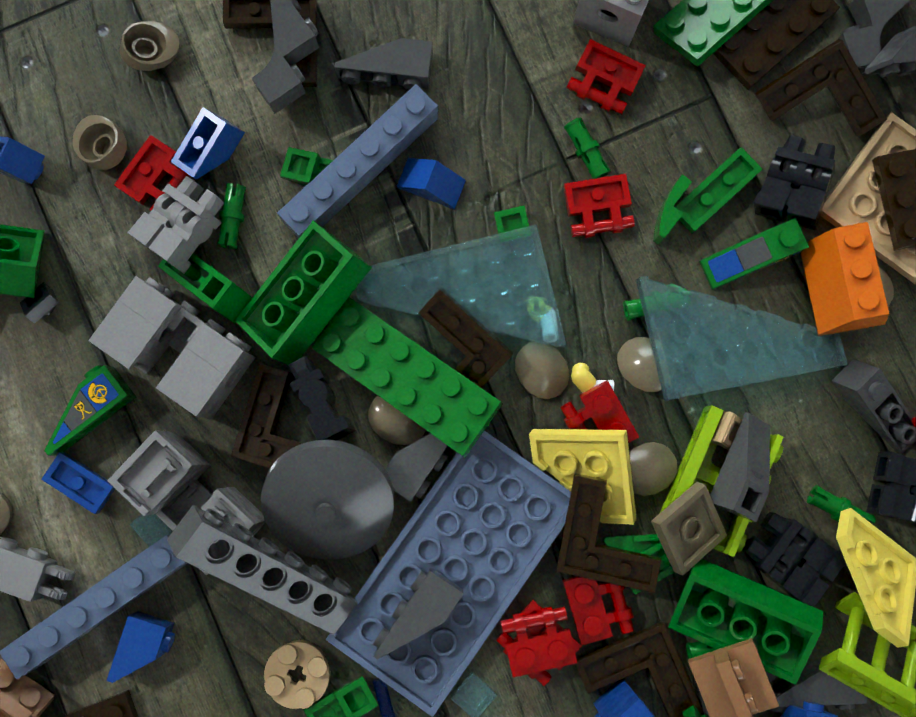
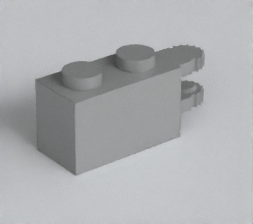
(29, 571)

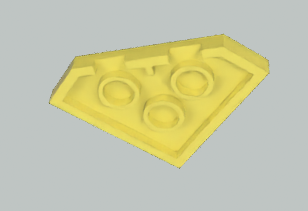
(592, 454)
(882, 576)

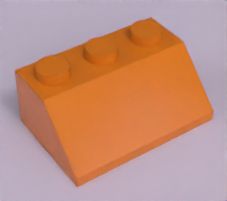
(844, 280)

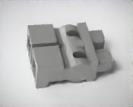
(178, 222)

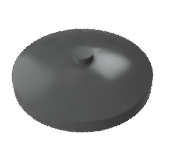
(327, 499)

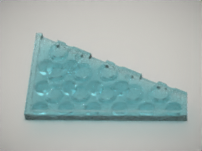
(492, 277)
(721, 346)

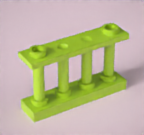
(872, 679)

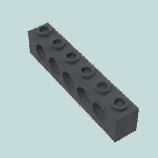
(287, 585)

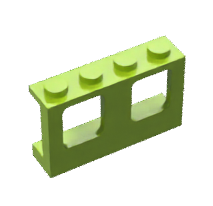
(698, 467)

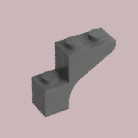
(870, 18)
(293, 40)

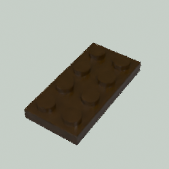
(772, 37)

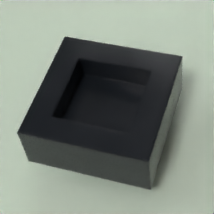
(41, 305)

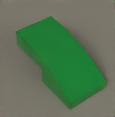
(302, 166)
(668, 214)
(347, 701)

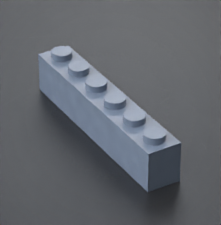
(361, 162)
(91, 608)

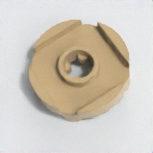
(279, 681)

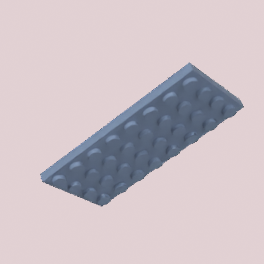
(482, 531)

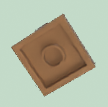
(733, 681)
(21, 696)

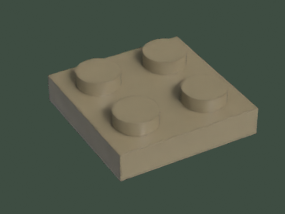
(689, 528)

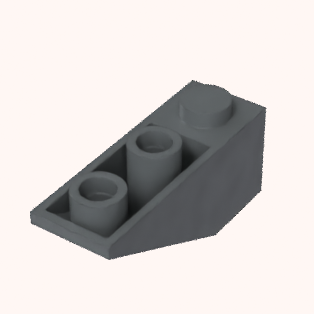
(896, 56)
(394, 63)
(877, 403)
(413, 465)
(746, 471)
(425, 610)
(818, 688)

